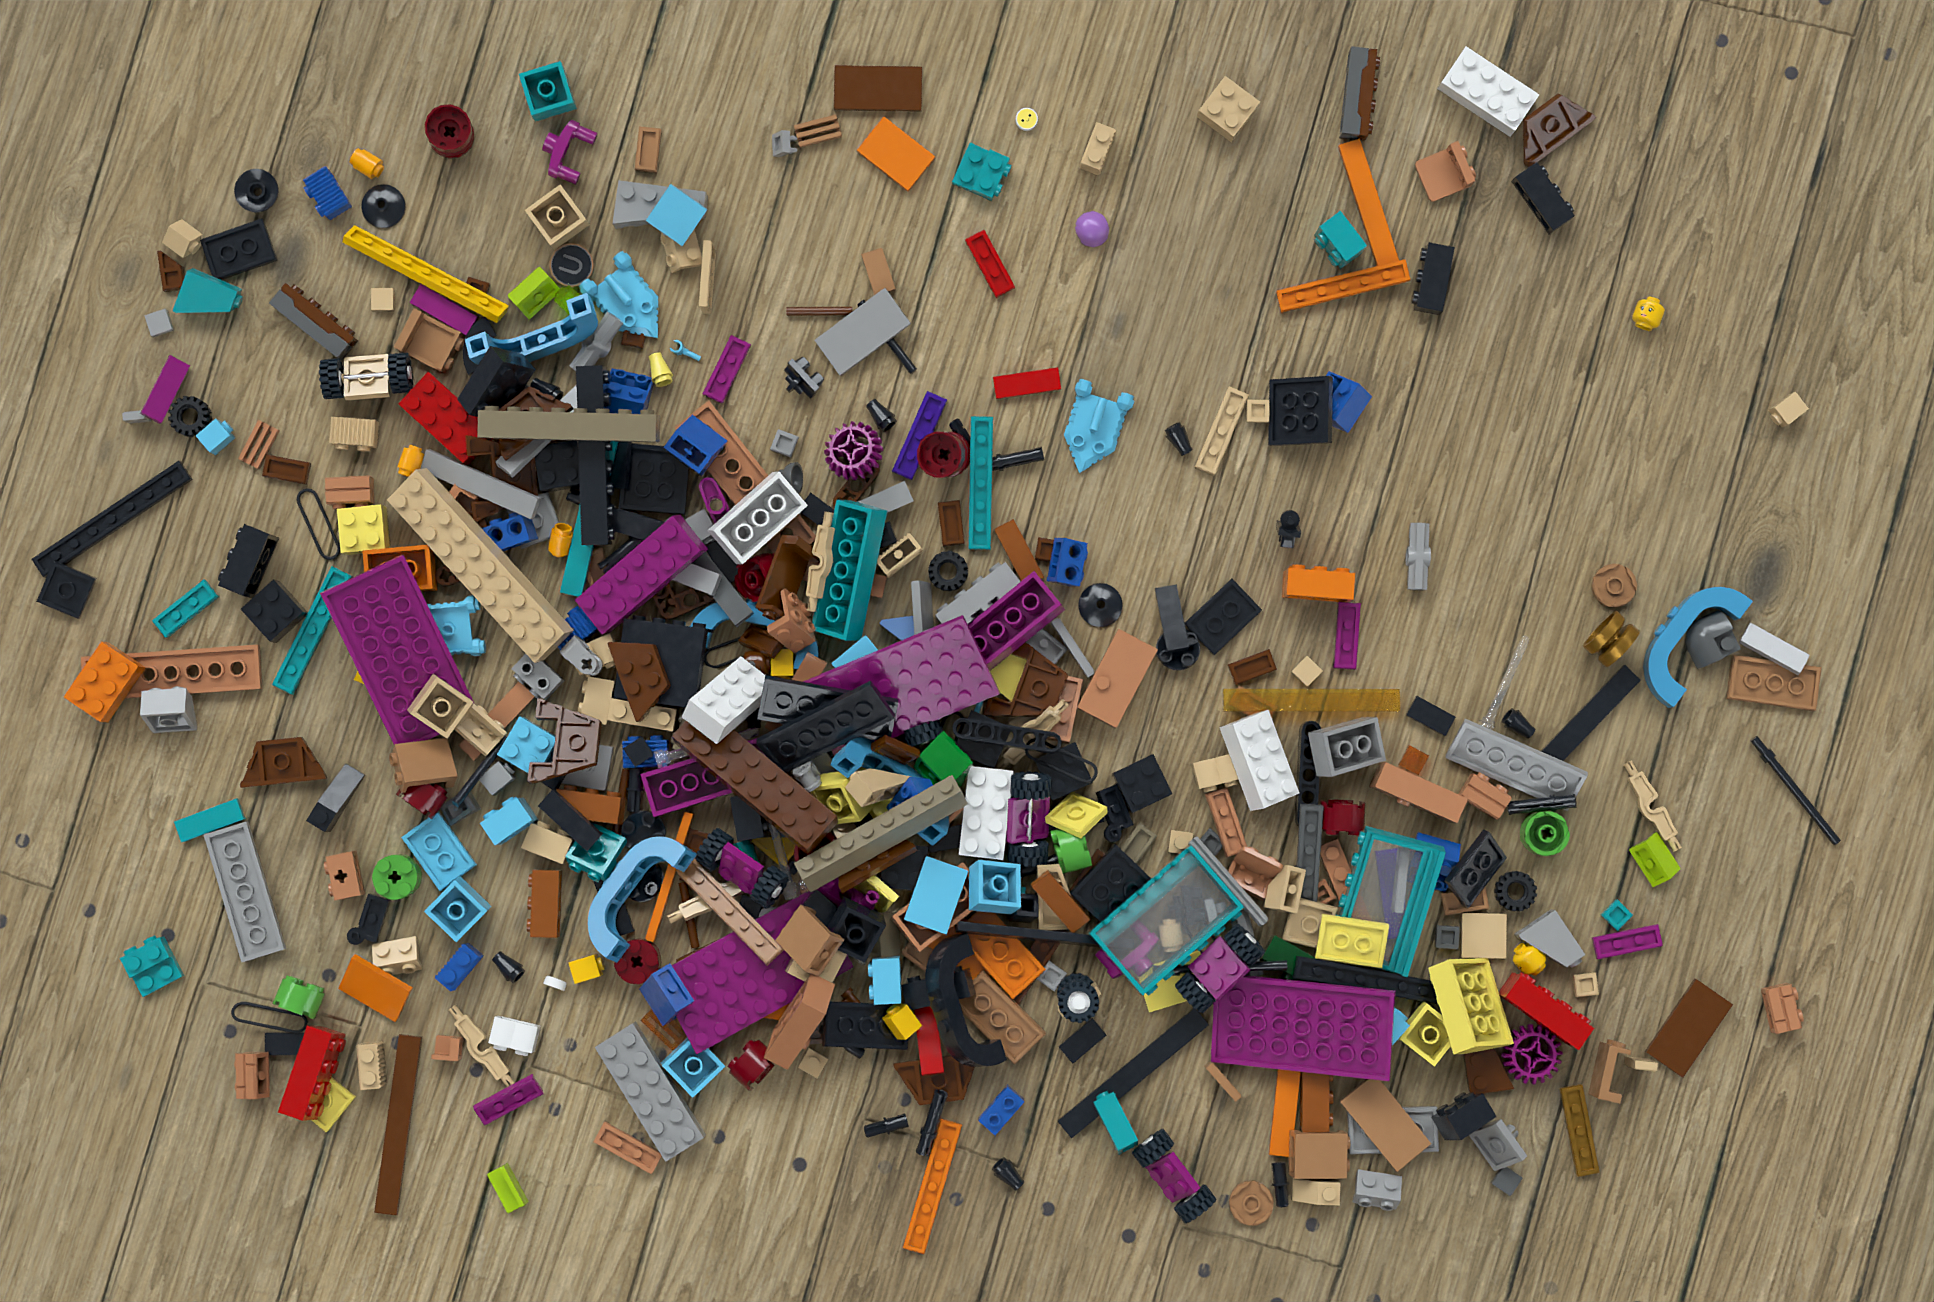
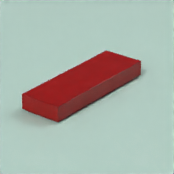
(990, 263)
(1027, 383)
(929, 1042)

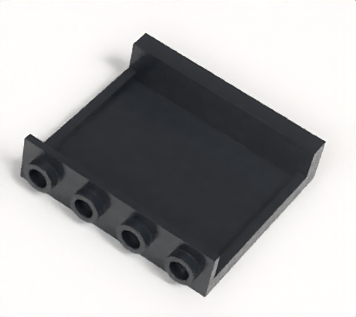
(680, 650)

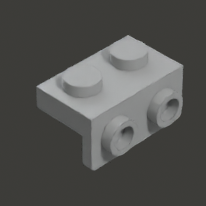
(1377, 1190)

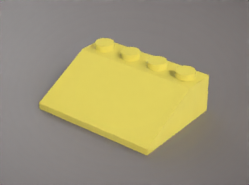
(1470, 1005)

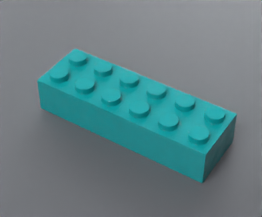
(851, 578)

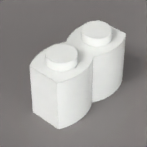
(514, 1035)

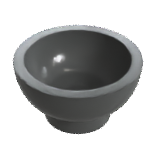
(794, 475)

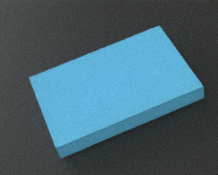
(439, 851)
(936, 895)

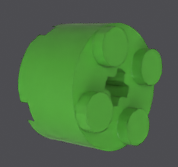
(1555, 828)
(1071, 851)
(401, 865)
(299, 998)

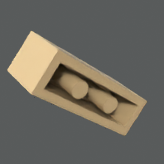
(656, 717)

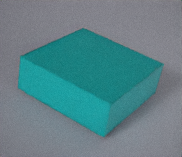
(1616, 914)

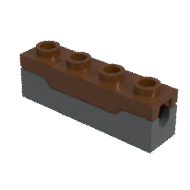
(1358, 93)
(313, 321)

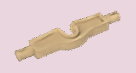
(818, 573)
(1043, 722)
(1646, 795)
(697, 906)
(474, 1037)

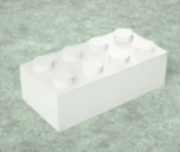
(1488, 91)
(757, 517)
(726, 700)
(1259, 760)
(986, 813)

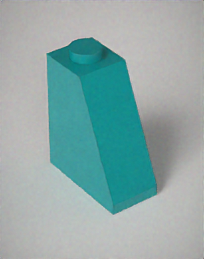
(206, 294)
(1115, 1122)

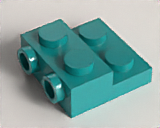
(982, 171)
(600, 858)
(151, 965)

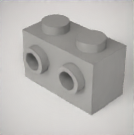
(538, 676)

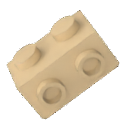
(683, 256)
(480, 729)
(397, 956)

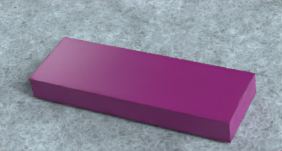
(443, 309)
(726, 369)
(164, 389)
(1347, 635)
(1627, 941)
(508, 1099)

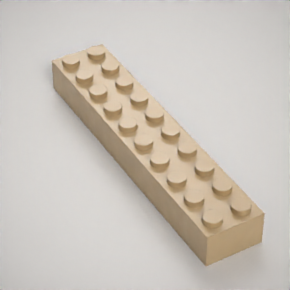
(480, 565)

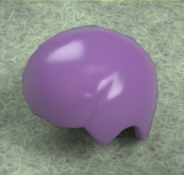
(1092, 229)

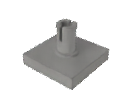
(596, 776)
(1498, 1144)

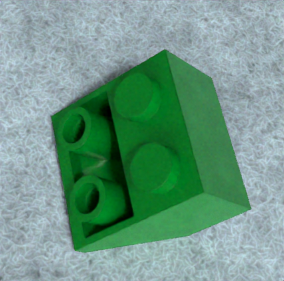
(942, 760)

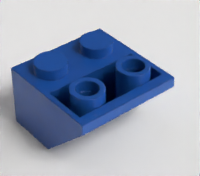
(629, 391)
(1348, 402)
(695, 444)
(1450, 860)

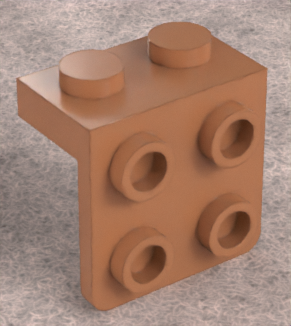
(1445, 172)
(796, 627)
(1254, 871)

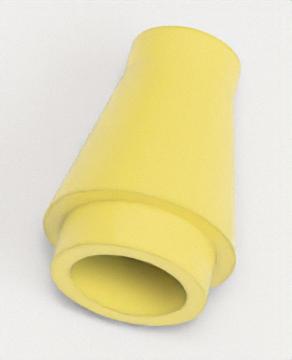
(660, 371)

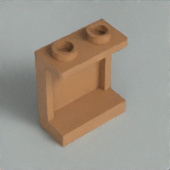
(430, 341)
(423, 763)
(809, 941)
(1604, 1070)
(1318, 1154)

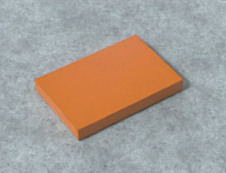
(896, 154)
(375, 988)

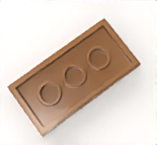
(1771, 684)
(1001, 1018)
(1385, 1123)

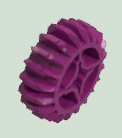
(850, 436)
(1528, 1062)

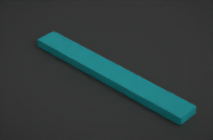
(579, 555)

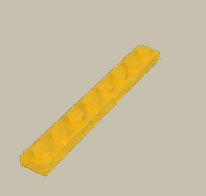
(425, 274)

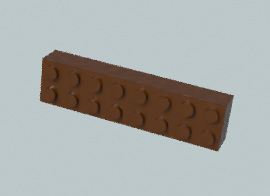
(760, 785)

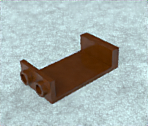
(785, 572)

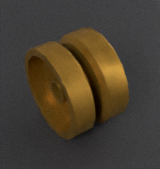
(1611, 639)

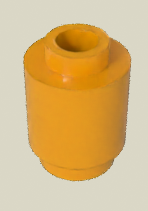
(367, 163)
(410, 460)
(560, 540)

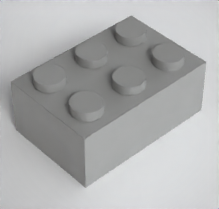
(1347, 746)

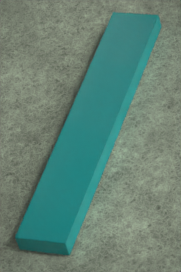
(980, 482)
(308, 637)

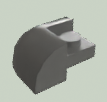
(1711, 639)

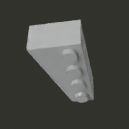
(637, 201)
(980, 596)

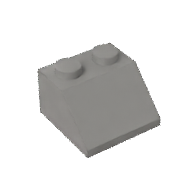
(168, 710)

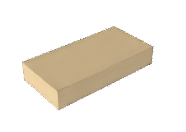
(1641, 1063)

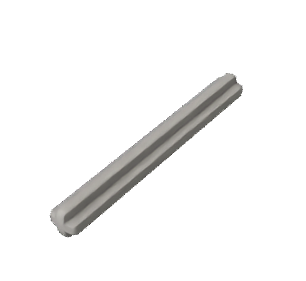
(1249, 905)

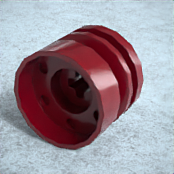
(452, 119)
(932, 452)

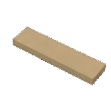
(1221, 431)

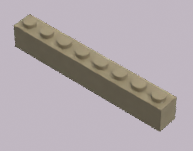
(569, 425)
(881, 833)

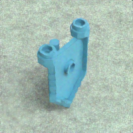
(626, 298)
(1094, 425)
(455, 626)

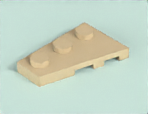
(1047, 918)

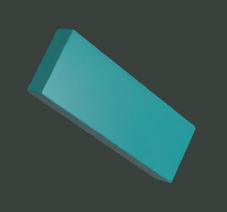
(185, 608)
(209, 820)

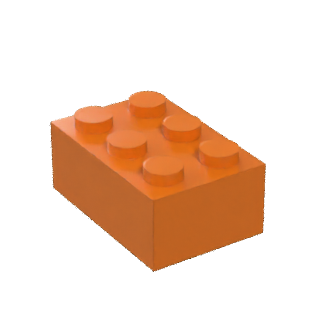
(419, 559)
(1318, 584)
(104, 682)

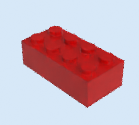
(441, 415)
(1546, 1011)
(312, 1073)

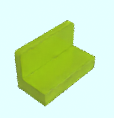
(534, 292)
(1655, 860)
(507, 1188)

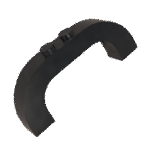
(947, 1008)

